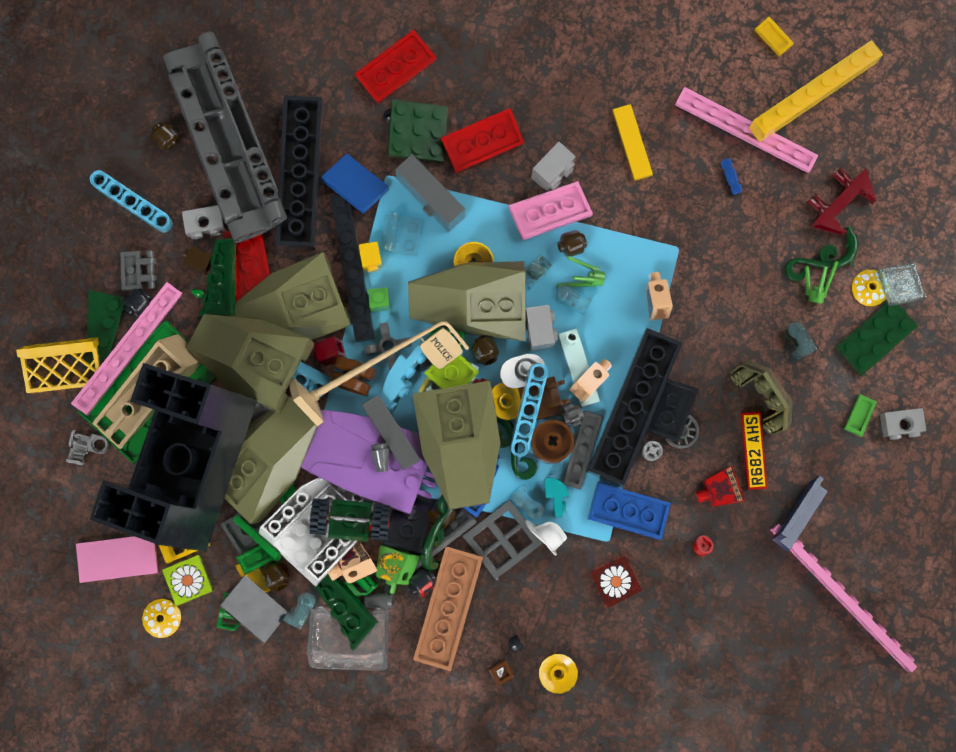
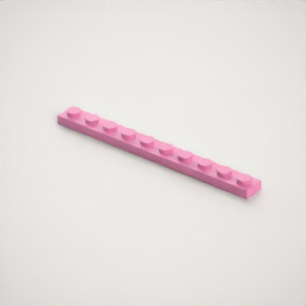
(851, 604)

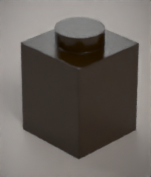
(197, 260)

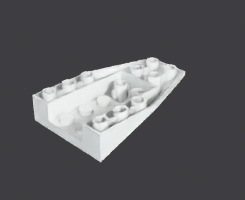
(289, 531)

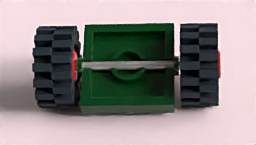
(349, 520)

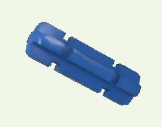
(731, 176)

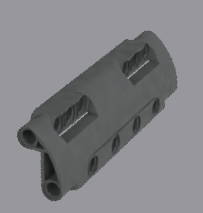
(225, 138)

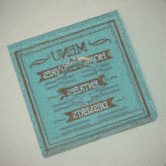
(901, 284)

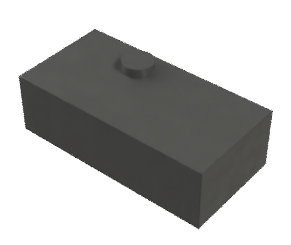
(430, 193)

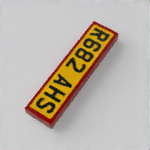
(753, 451)

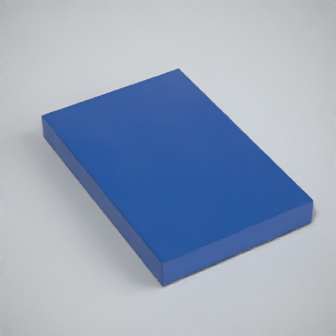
(355, 183)

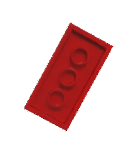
(395, 66)
(482, 140)
(251, 264)

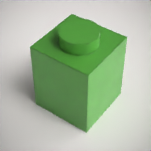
(379, 299)

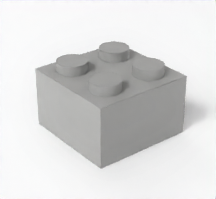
(553, 167)
(539, 328)

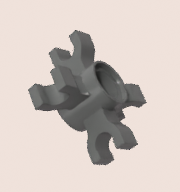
(378, 348)

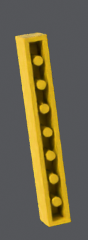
(815, 91)

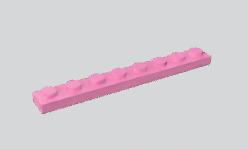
(739, 127)
(126, 349)

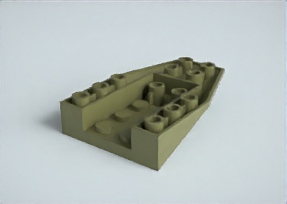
(298, 299)
(473, 299)
(250, 356)
(773, 391)
(460, 441)
(269, 460)

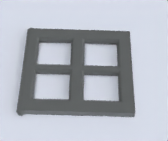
(502, 539)

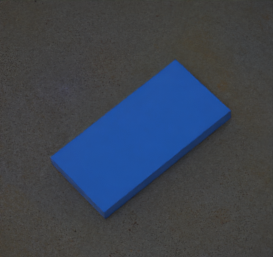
(629, 510)

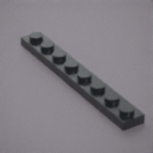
(352, 269)

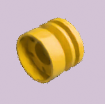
(471, 251)

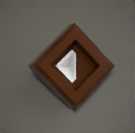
(501, 672)

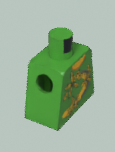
(395, 567)

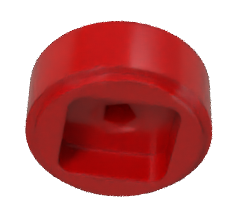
(703, 545)

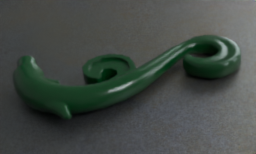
(848, 257)
(532, 467)
(434, 537)

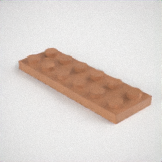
(448, 608)

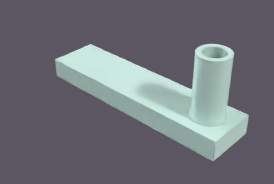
(576, 360)

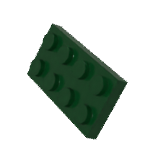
(876, 337)

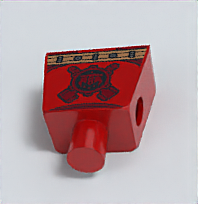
(721, 489)

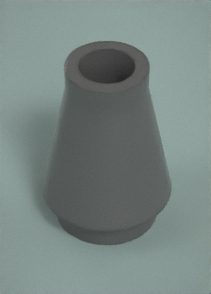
(380, 456)
(380, 601)

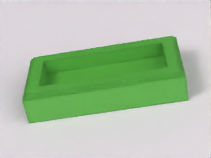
(860, 415)

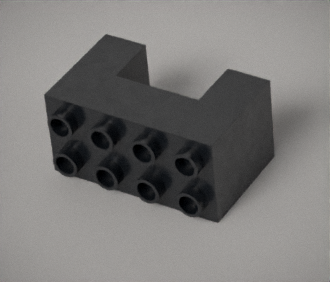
(181, 462)

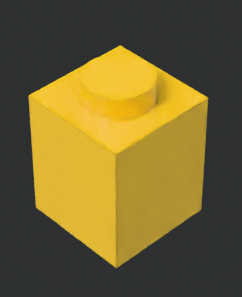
(370, 256)

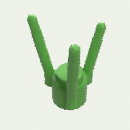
(594, 277)
(819, 292)

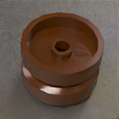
(354, 384)
(560, 434)

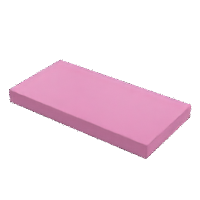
(550, 210)
(116, 559)

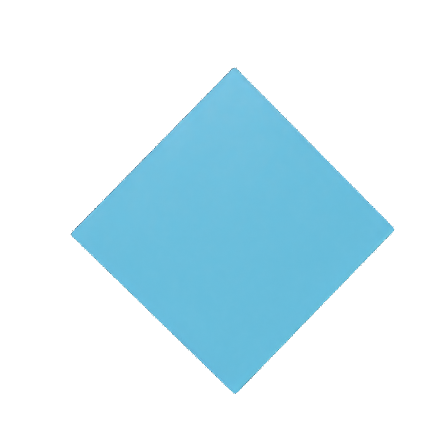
(606, 330)

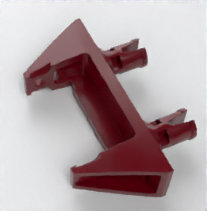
(852, 187)

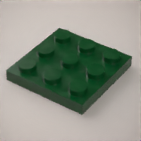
(417, 131)

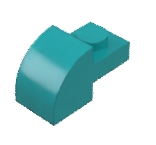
(557, 490)

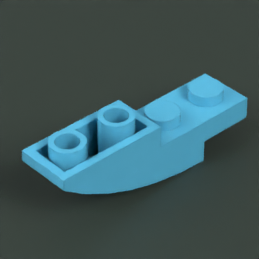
(396, 383)

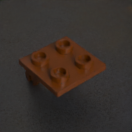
(550, 402)

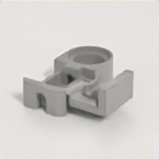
(81, 444)

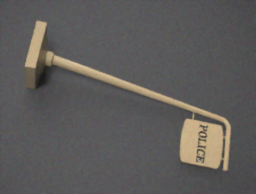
(439, 349)

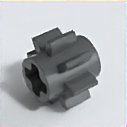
(572, 415)

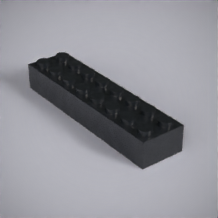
(300, 172)
(634, 407)

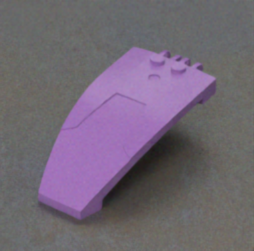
(344, 459)

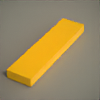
(632, 142)

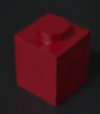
(328, 350)

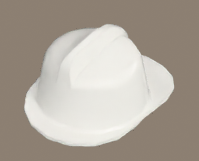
(516, 369)
(549, 534)

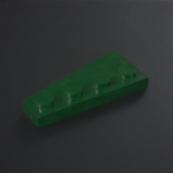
(221, 286)
(103, 322)
(350, 613)

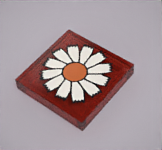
(615, 581)

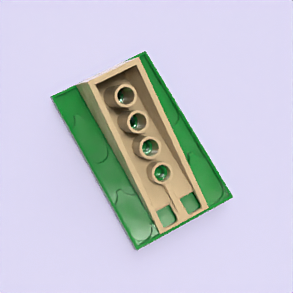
(127, 423)

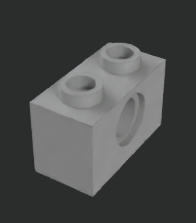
(193, 218)
(891, 423)

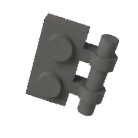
(132, 272)

